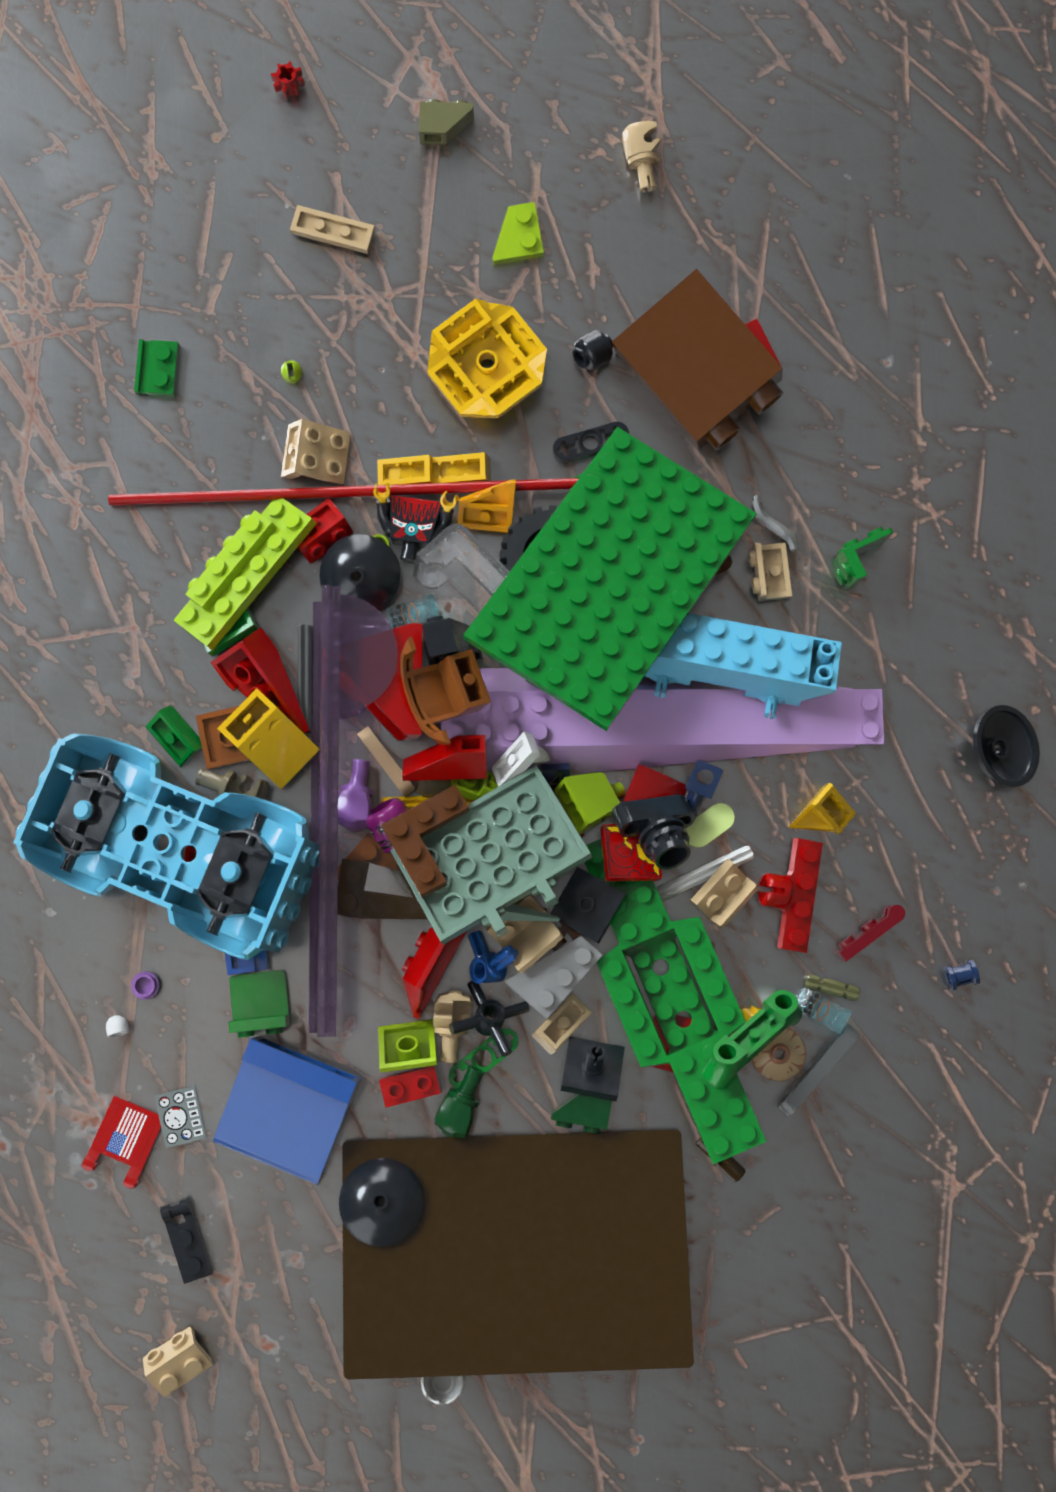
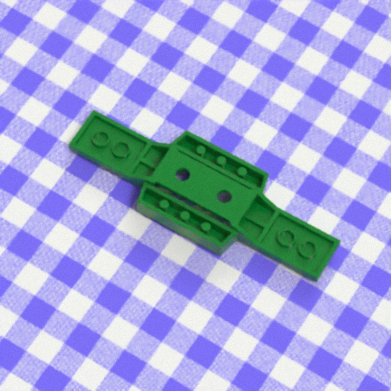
(648, 935)

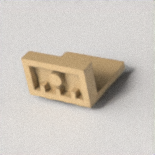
(315, 452)
(528, 937)

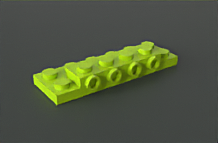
(242, 570)

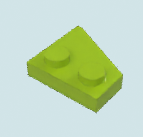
(519, 235)

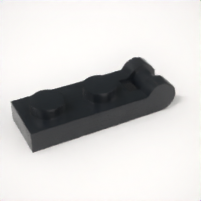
(186, 1241)

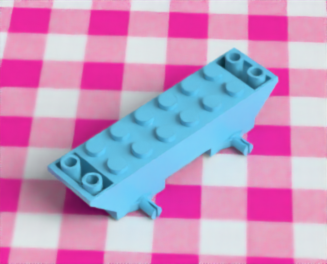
(757, 659)

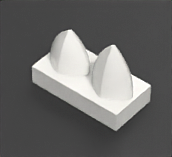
(518, 758)

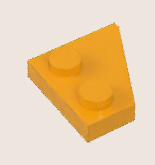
(488, 508)

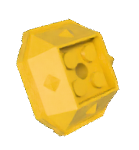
(478, 334)

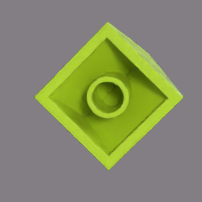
(407, 1046)

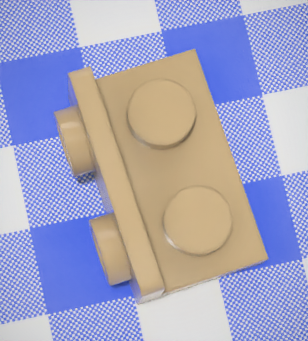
(724, 894)

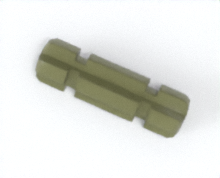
(832, 987)

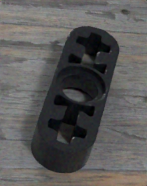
(569, 441)

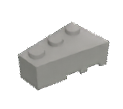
(555, 975)

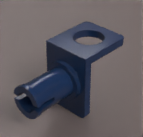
(699, 789)

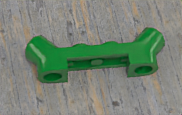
(736, 1051)

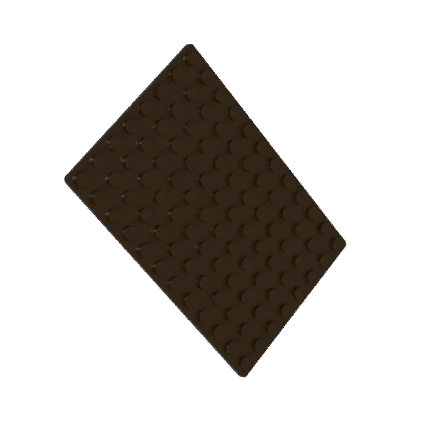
(525, 1259)

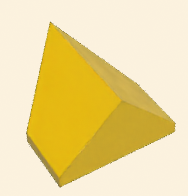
(825, 812)

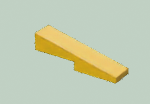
(430, 469)

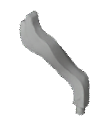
(775, 526)

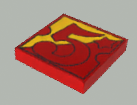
(625, 858)

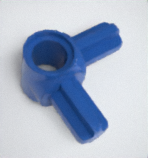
(489, 966)

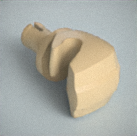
(641, 154)
(450, 1008)

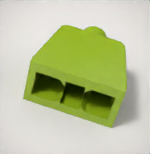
(588, 799)

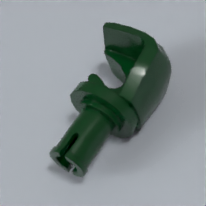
(458, 1106)

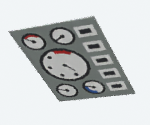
(180, 1116)

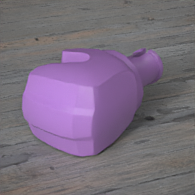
(354, 798)

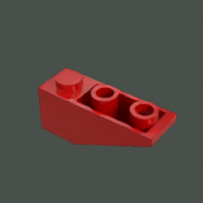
(460, 759)

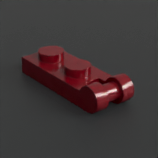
(871, 931)

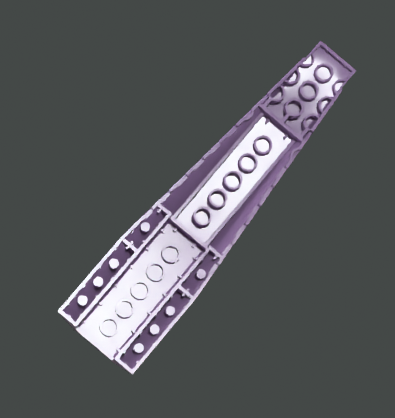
(683, 727)

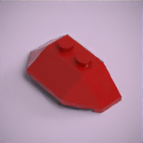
(427, 968)

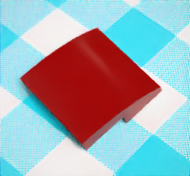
(651, 784)

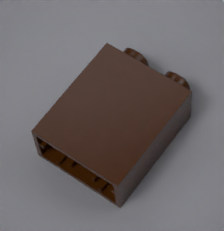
(700, 362)

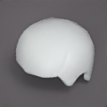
(442, 1389)

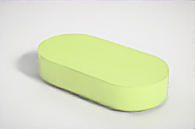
(710, 825)

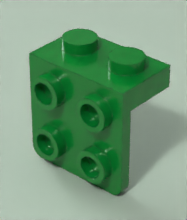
(848, 565)
(259, 1003)

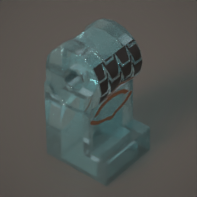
(412, 612)
(823, 1011)

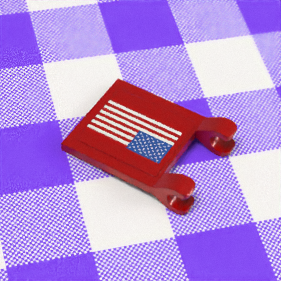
(126, 1136)

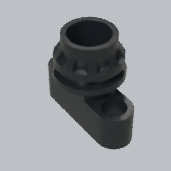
(660, 827)

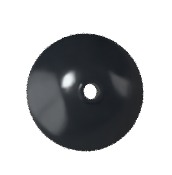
(374, 561)
(1006, 746)
(402, 1205)

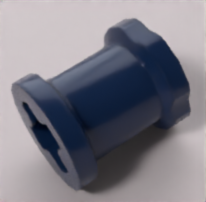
(962, 975)

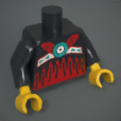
(412, 520)

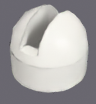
(117, 1026)

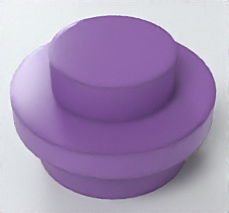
(145, 985)

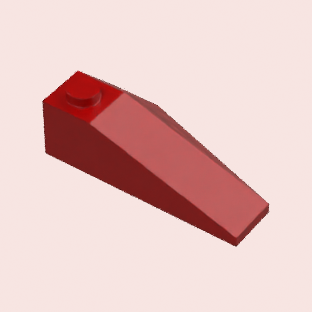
(258, 665)

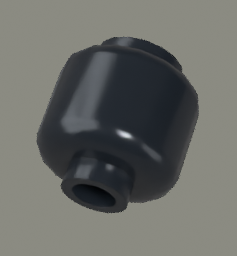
(593, 350)

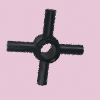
(485, 1025)

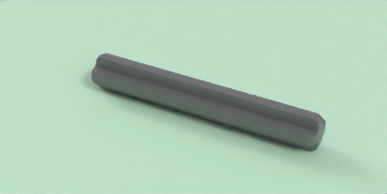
(304, 676)

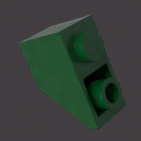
(585, 1111)

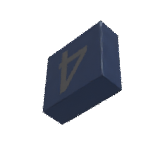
(555, 773)

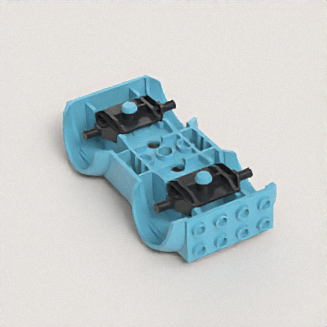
(248, 862)

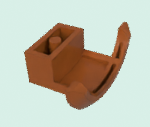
(442, 689)

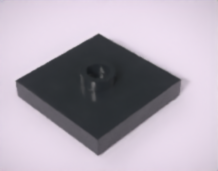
(588, 904)

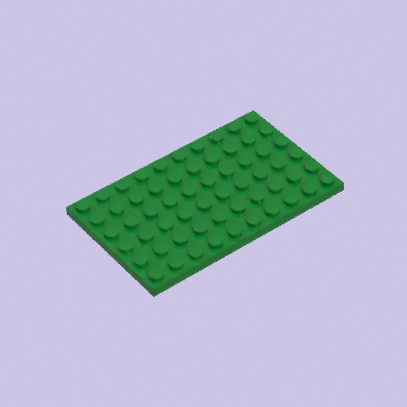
(610, 578)

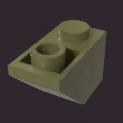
(443, 120)

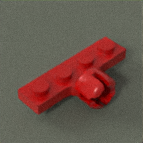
(794, 894)

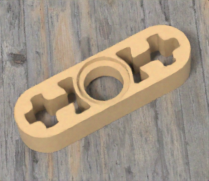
(385, 761)

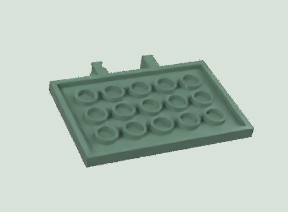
(498, 854)

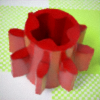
(289, 86)

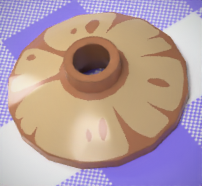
(789, 1065)

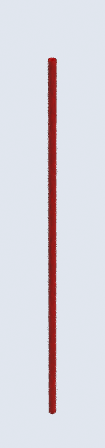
(332, 492)

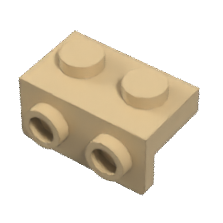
(771, 571)
(176, 1362)

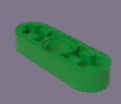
(462, 1065)

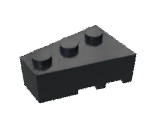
(445, 638)

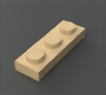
(332, 229)

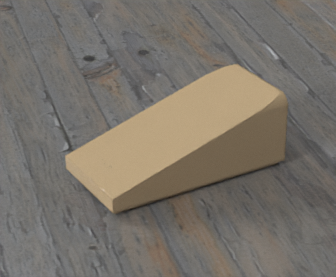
(561, 1024)

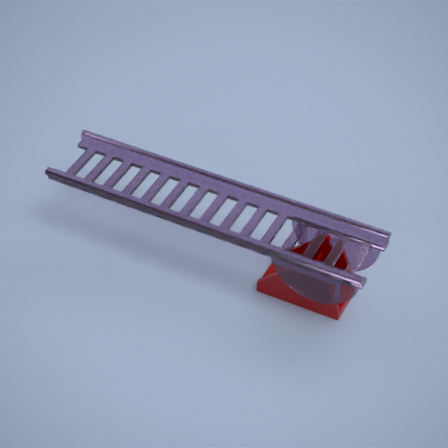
(352, 671)

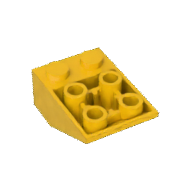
(268, 739)

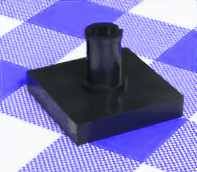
(592, 1069)

